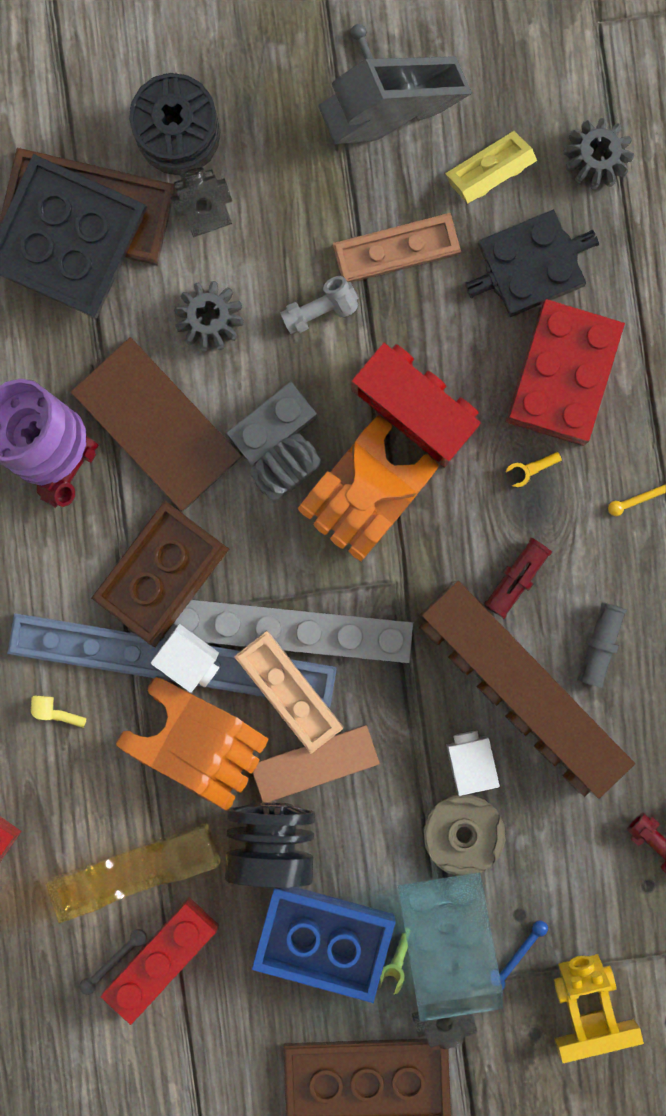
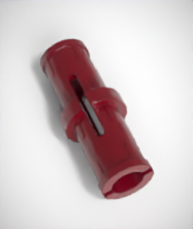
(535, 556)

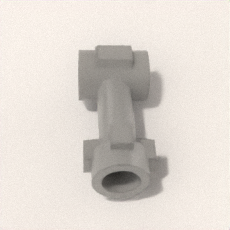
(339, 296)

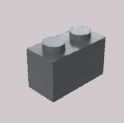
(271, 423)

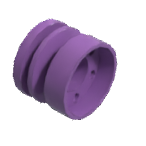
(38, 433)

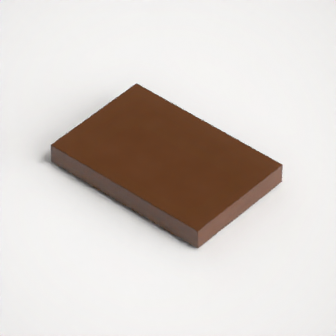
(160, 573)

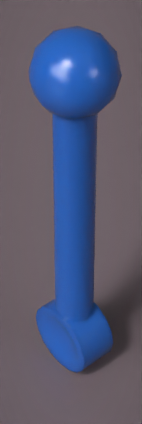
(539, 929)

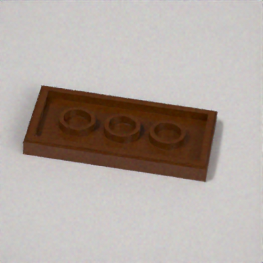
(154, 193)
(156, 424)
(367, 1078)

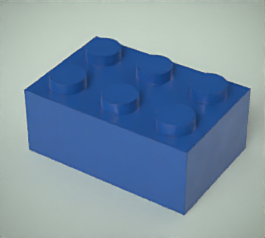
(324, 942)

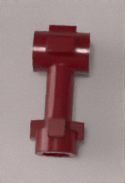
(62, 492)
(644, 830)

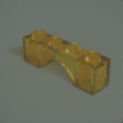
(133, 871)

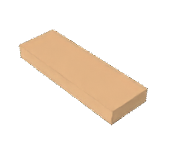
(289, 692)

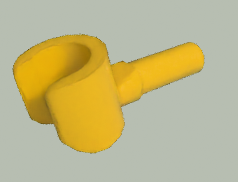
(533, 467)

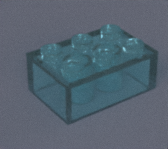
(450, 947)

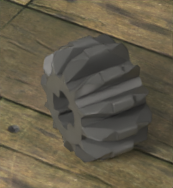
(609, 164)
(200, 305)
(285, 467)

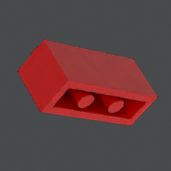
(159, 961)

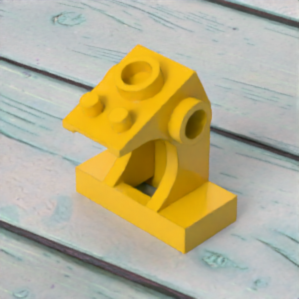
(594, 1031)

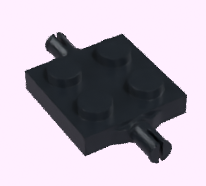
(531, 263)

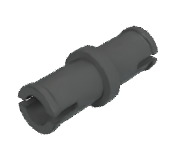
(602, 644)

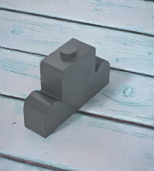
(390, 92)

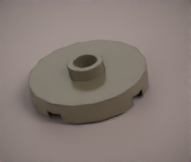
(479, 850)

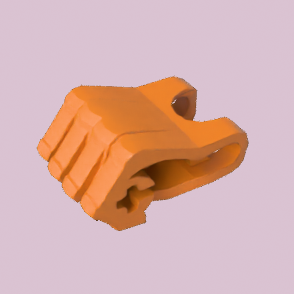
(365, 492)
(198, 746)

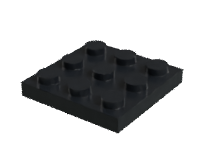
(66, 235)

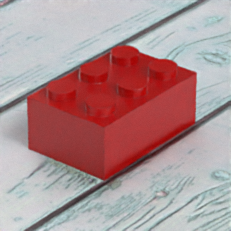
(565, 372)
(415, 403)

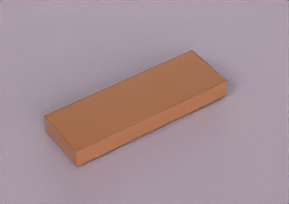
(397, 248)
(300, 770)

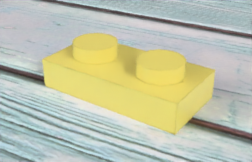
(491, 167)

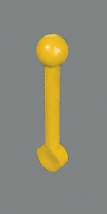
(616, 508)

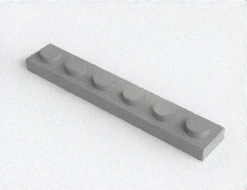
(298, 630)

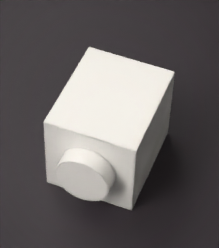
(186, 659)
(472, 763)

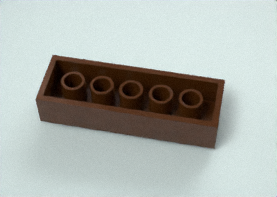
(526, 689)

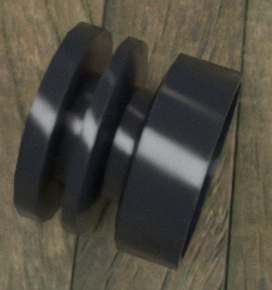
(174, 146)
(270, 846)

